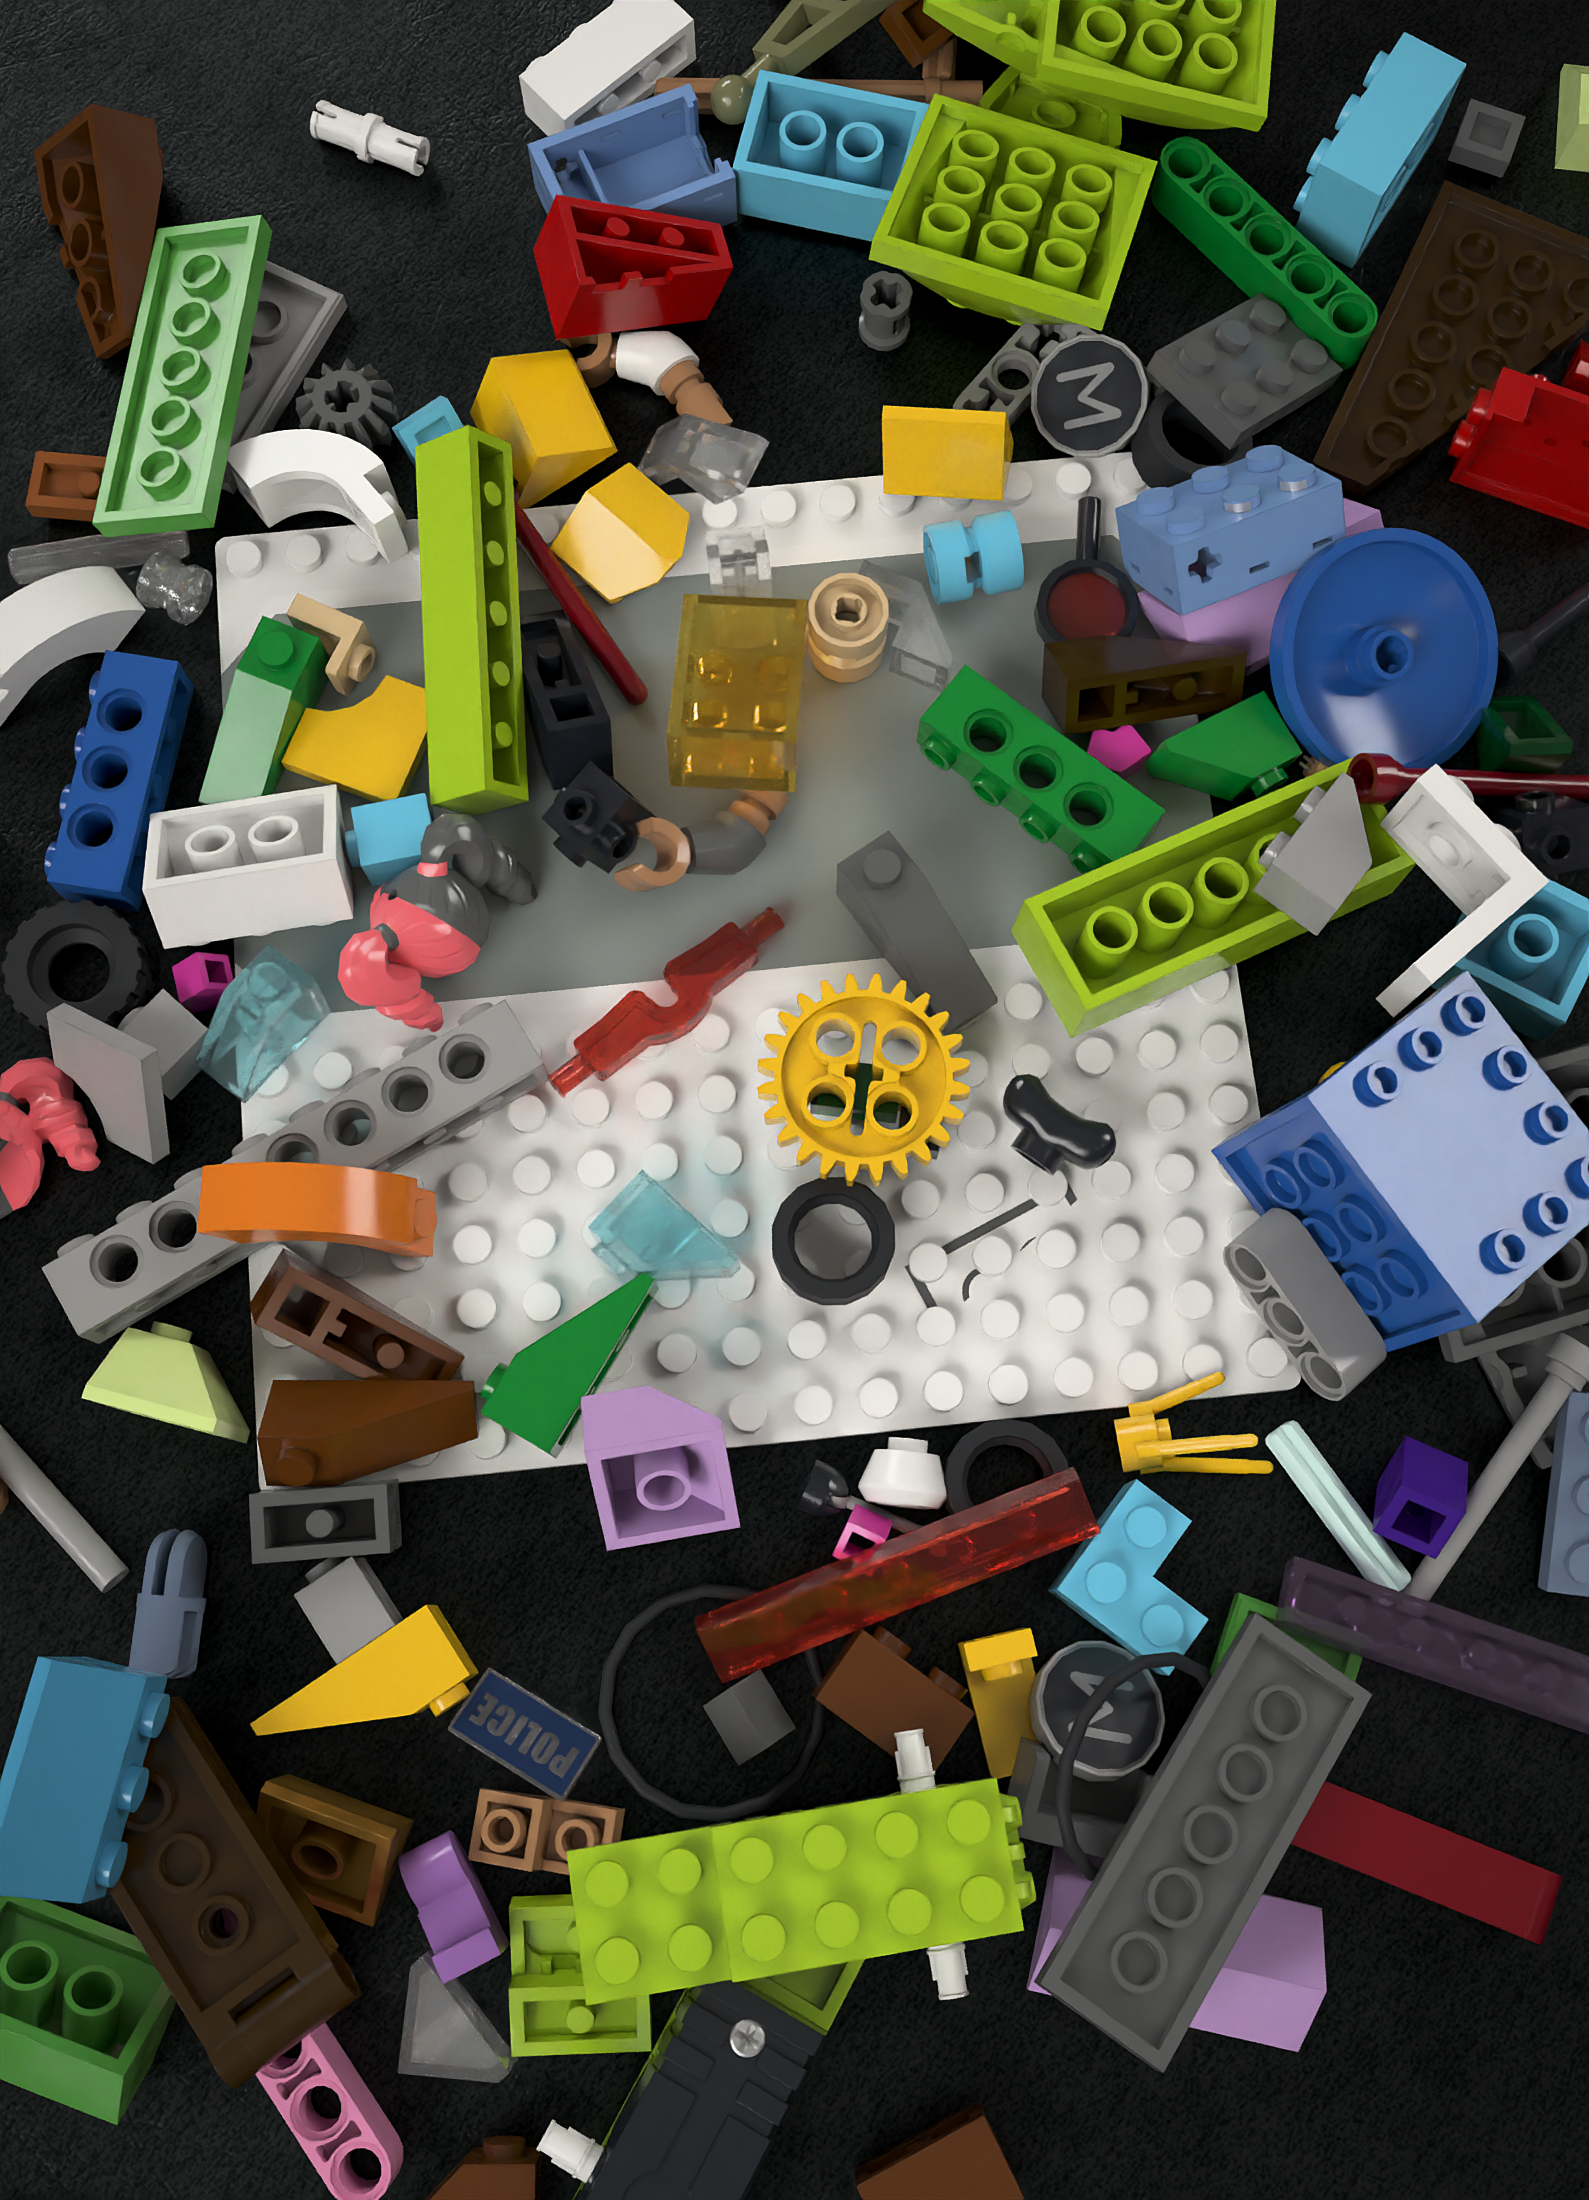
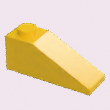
(393, 1676)

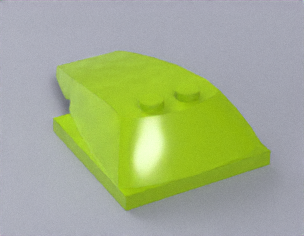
(1138, 58)
(1017, 205)

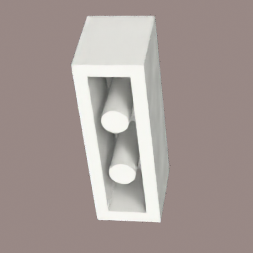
(608, 63)

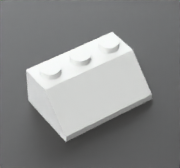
(248, 867)

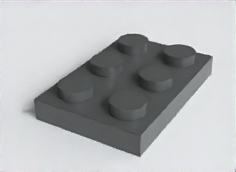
(1244, 370)

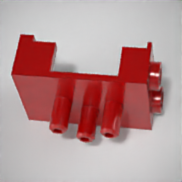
(1527, 446)

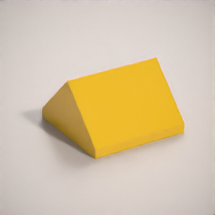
(547, 418)
(946, 452)

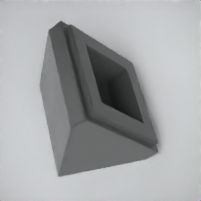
(749, 1717)

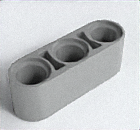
(1305, 1304)

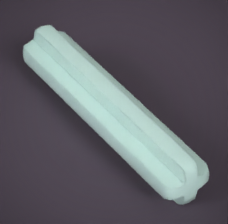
(1336, 1506)

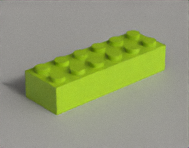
(1180, 909)

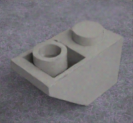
(1321, 861)

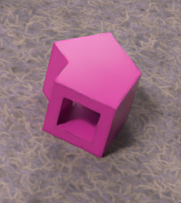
(1119, 750)
(193, 982)
(865, 1524)

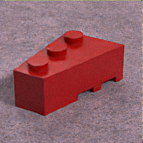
(627, 267)

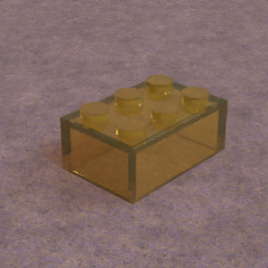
(738, 693)

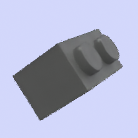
(325, 1521)

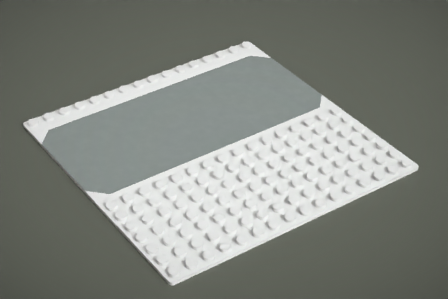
(1088, 1317)

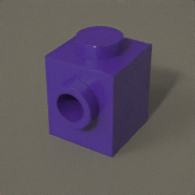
(1421, 1497)

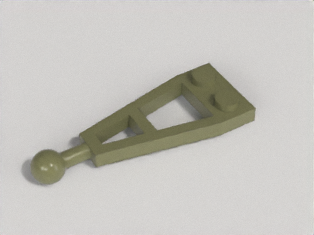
(789, 50)

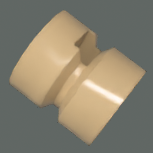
(847, 627)

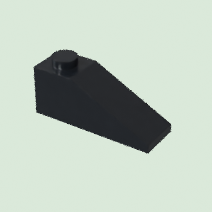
(562, 700)

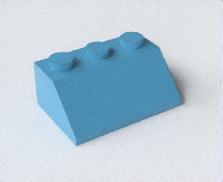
(76, 1776)

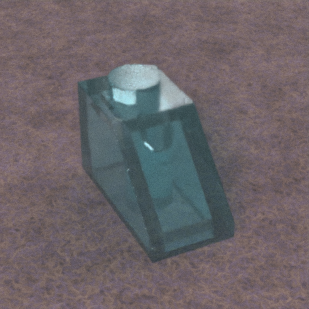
(260, 1022)
(658, 1237)

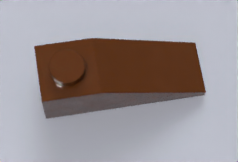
(347, 1325)
(358, 1427)

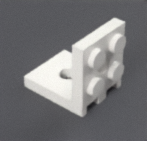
(1468, 860)

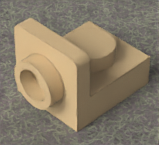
(343, 638)

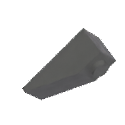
(913, 930)

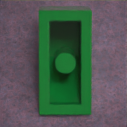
(1229, 752)

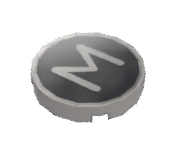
(1090, 396)
(1122, 1730)

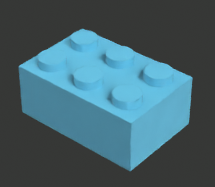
(1376, 147)
(822, 154)

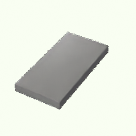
(287, 336)

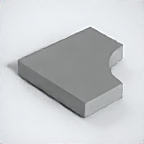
(117, 1076)

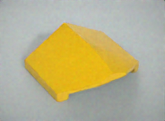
(623, 535)

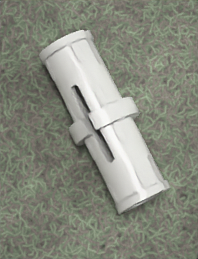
(370, 137)

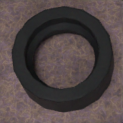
(1154, 457)
(833, 1191)
(993, 1434)

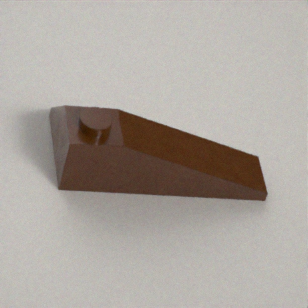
(104, 192)

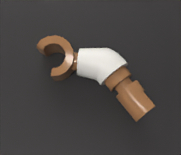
(655, 361)

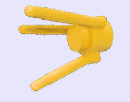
(1148, 1442)

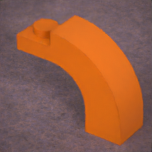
(317, 1204)

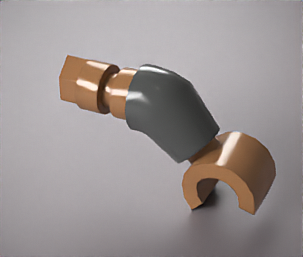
(707, 848)

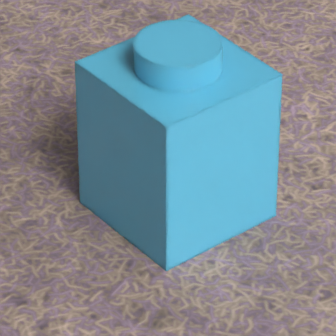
(388, 836)

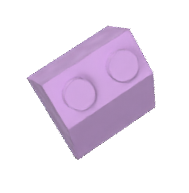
(656, 1467)

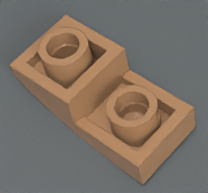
(538, 1830)

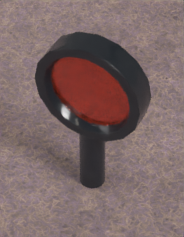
(1086, 593)

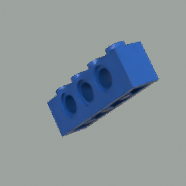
(148, 753)

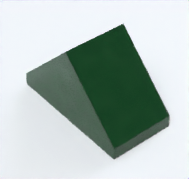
(1520, 737)

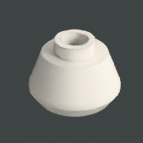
(904, 1476)

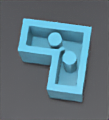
(1113, 1578)

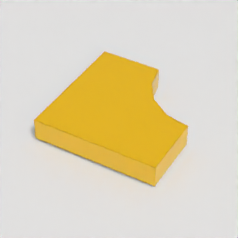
(364, 747)

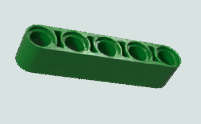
(1236, 225)

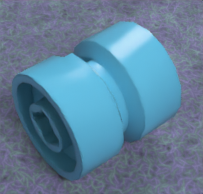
(994, 554)

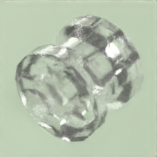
(174, 586)

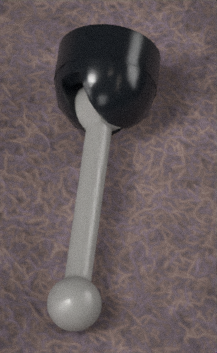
(828, 1492)

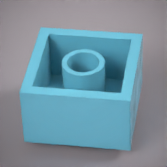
(1533, 961)

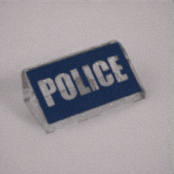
(525, 1734)

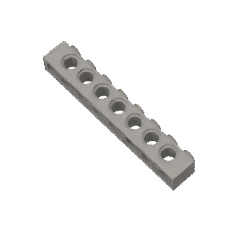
(86, 1265)

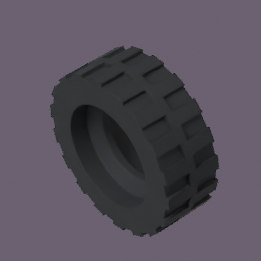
(67, 925)

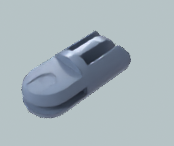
(171, 1605)

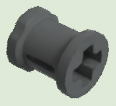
(878, 316)

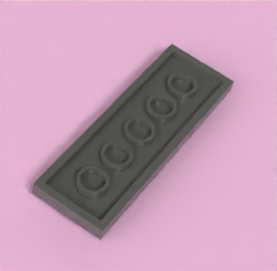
(1203, 1842)

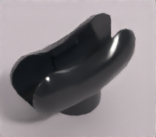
(1051, 1131)

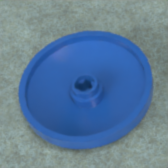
(1384, 650)

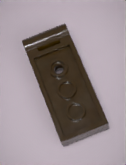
(203, 1851)

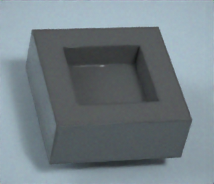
(1486, 138)

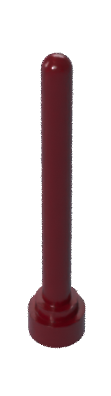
(577, 607)
(1382, 778)

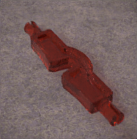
(642, 1023)

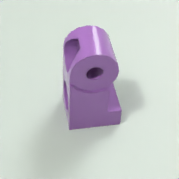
(452, 1906)

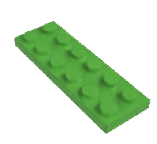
(183, 378)

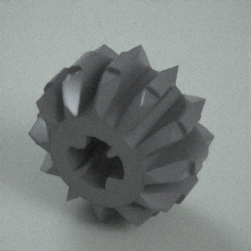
(349, 405)

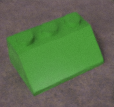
(76, 2008)

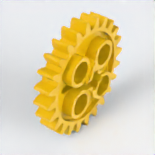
(920, 1086)

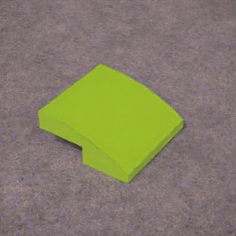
(549, 1993)

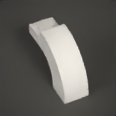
(319, 472)
(59, 620)

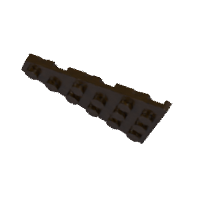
(1472, 298)

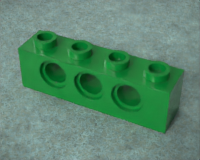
(977, 708)

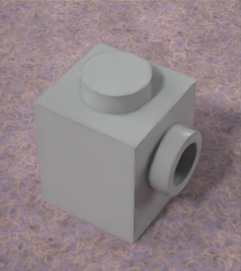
(175, 1035)

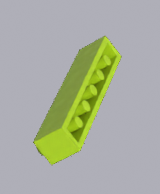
(471, 622)

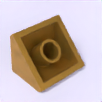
(334, 1844)

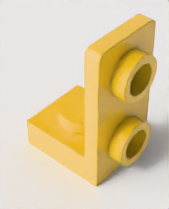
(999, 1686)

